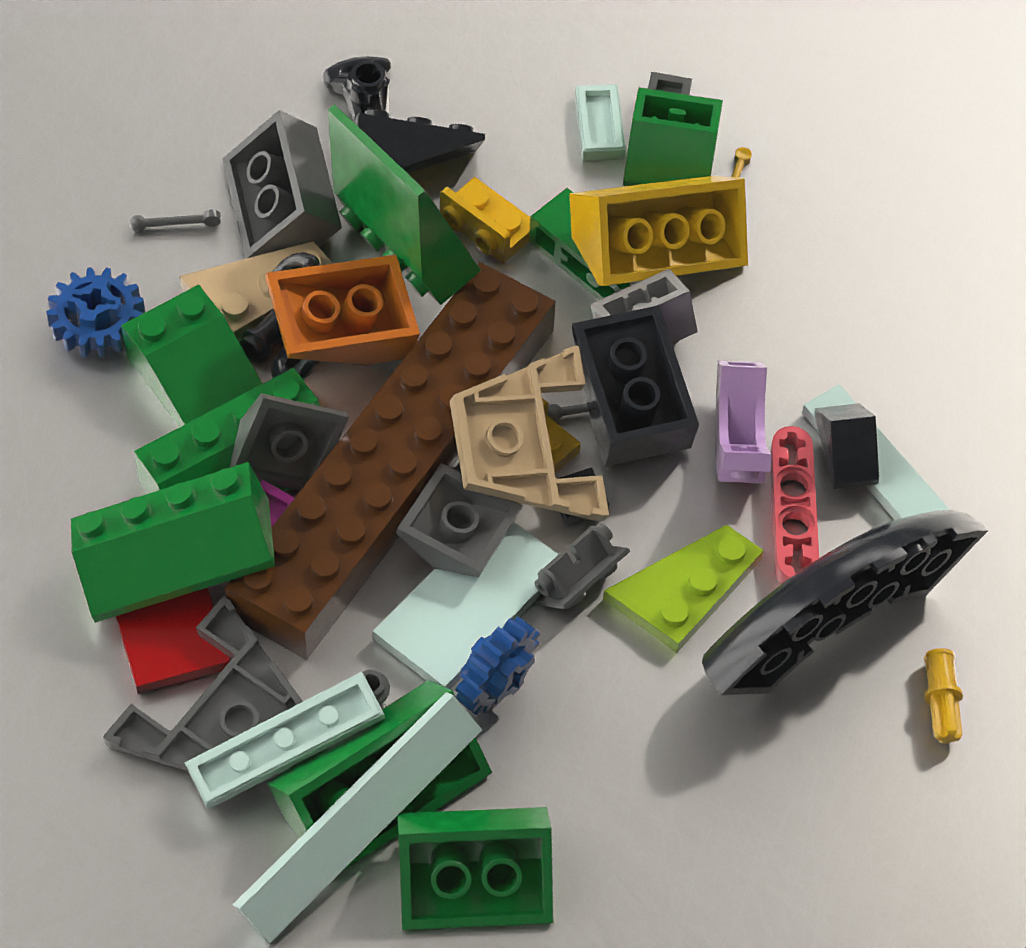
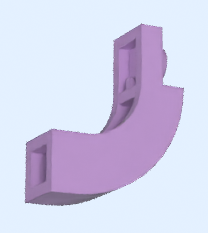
(741, 422)

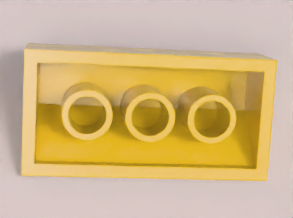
(660, 227)

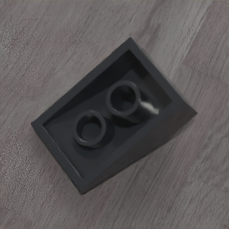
(634, 386)

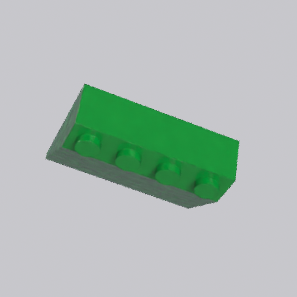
(395, 212)

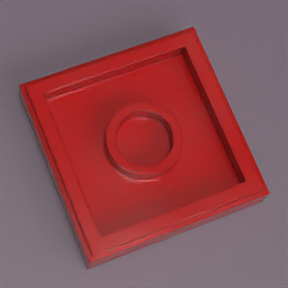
(165, 643)

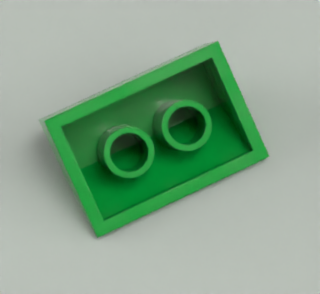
(475, 868)

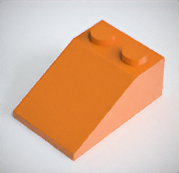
(345, 311)

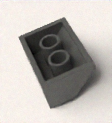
(281, 187)

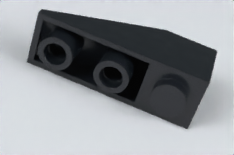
(417, 142)

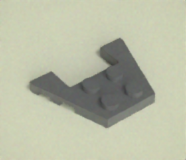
(238, 699)

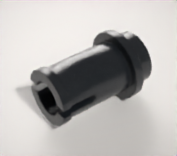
(259, 341)

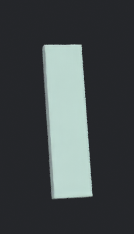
(899, 486)
(285, 740)

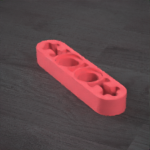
(793, 507)

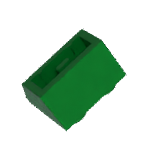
(671, 137)

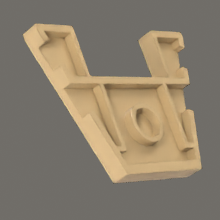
(507, 443)

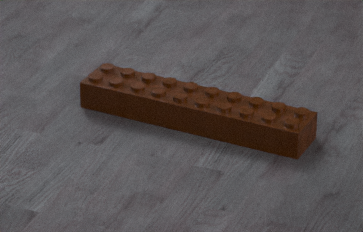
(374, 474)

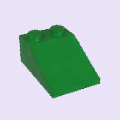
(188, 355)

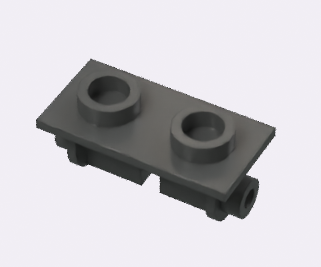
(566, 582)

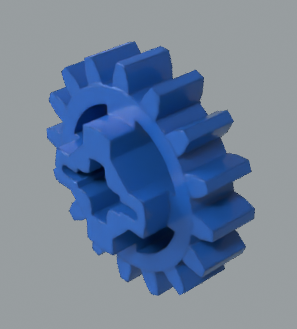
(96, 311)
(497, 665)

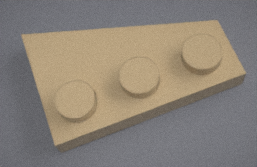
(241, 286)

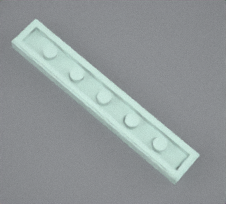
(357, 817)

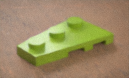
(686, 586)

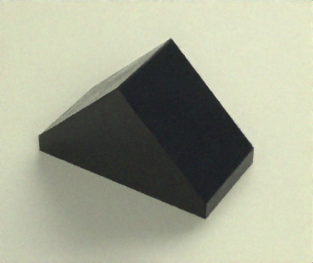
(849, 444)

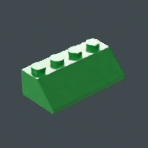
(209, 440)
(172, 542)
(319, 781)

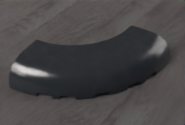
(834, 593)

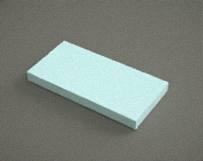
(452, 610)

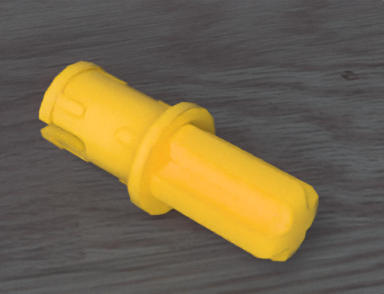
(943, 695)

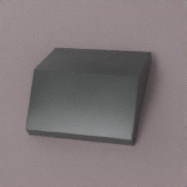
(286, 439)
(456, 526)

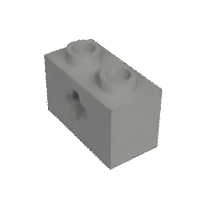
(661, 290)

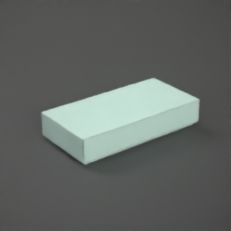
(600, 122)

